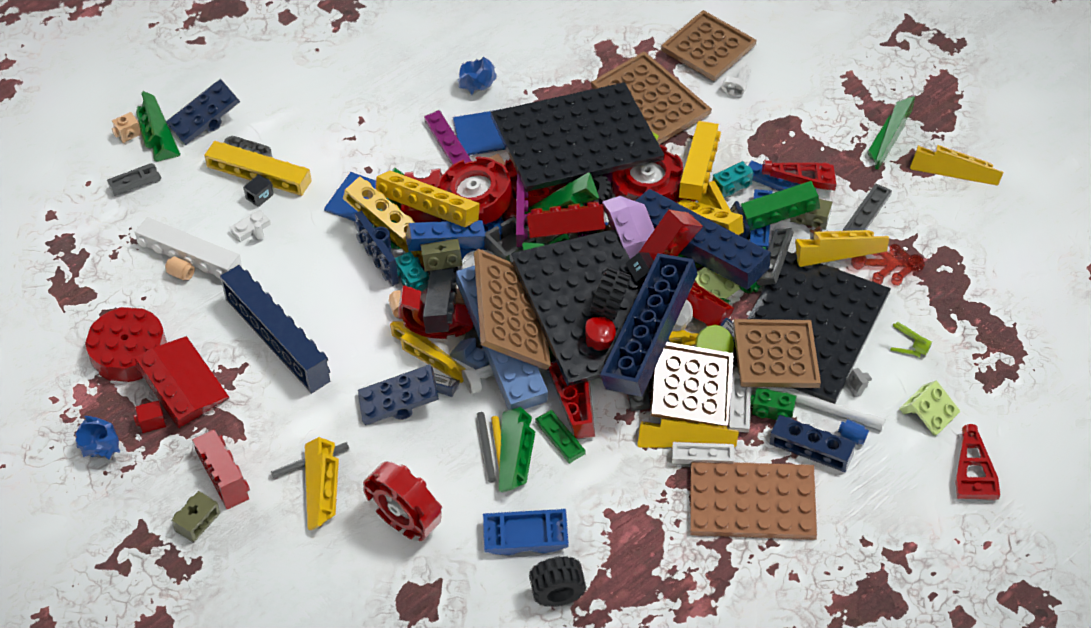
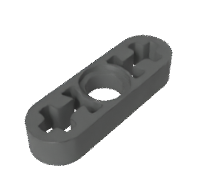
(244, 143)

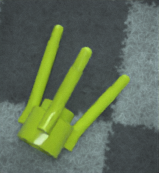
(920, 344)

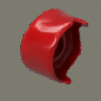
(600, 333)

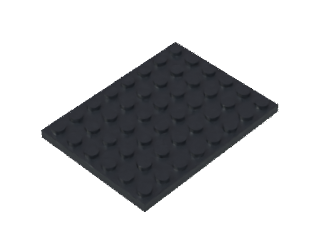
(576, 135)
(561, 287)
(840, 311)

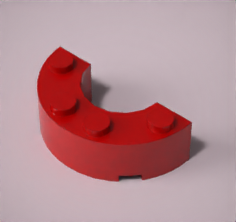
(412, 310)

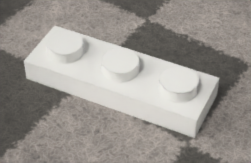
(739, 406)
(702, 452)

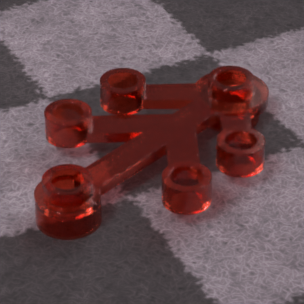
(889, 262)

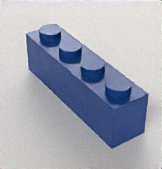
(429, 232)

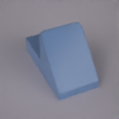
(470, 354)

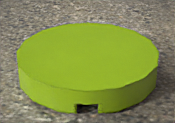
(715, 338)

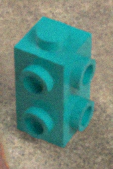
(734, 178)
(411, 272)

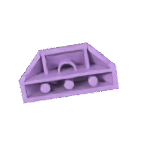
(630, 222)

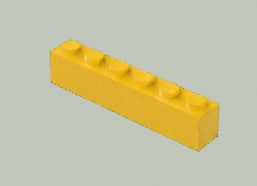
(700, 161)
(250, 164)

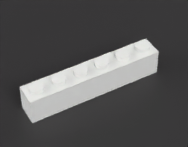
(177, 243)

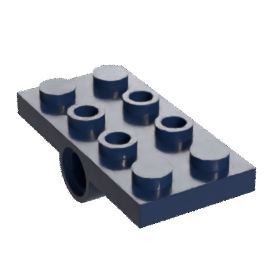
(203, 112)
(378, 245)
(398, 395)

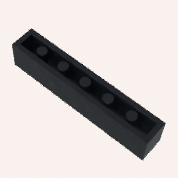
(440, 300)

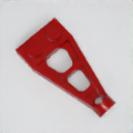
(824, 173)
(975, 487)

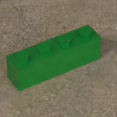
(781, 205)

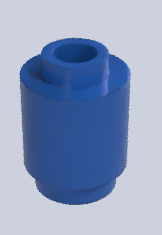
(853, 432)

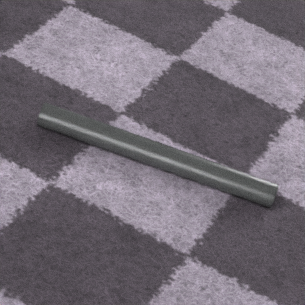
(486, 447)
(301, 463)

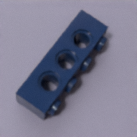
(799, 439)

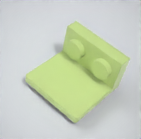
(715, 283)
(932, 406)

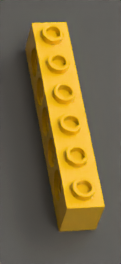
(362, 188)
(428, 198)

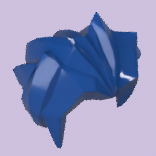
(476, 75)
(97, 438)

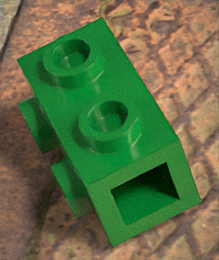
(772, 404)

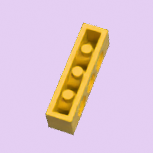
(724, 218)

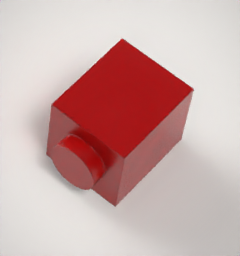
(149, 416)

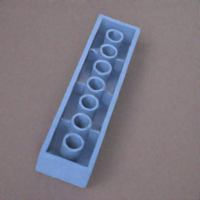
(517, 380)

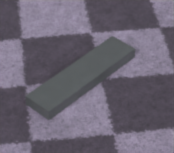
(869, 208)
(778, 248)

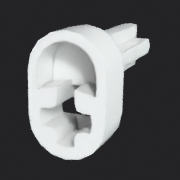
(738, 84)
(472, 378)

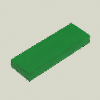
(560, 436)

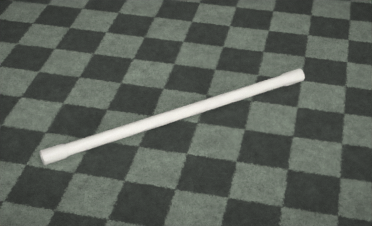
(866, 419)

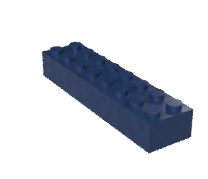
(714, 245)
(649, 325)
(276, 328)

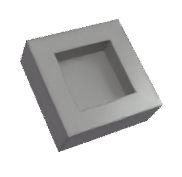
(858, 381)

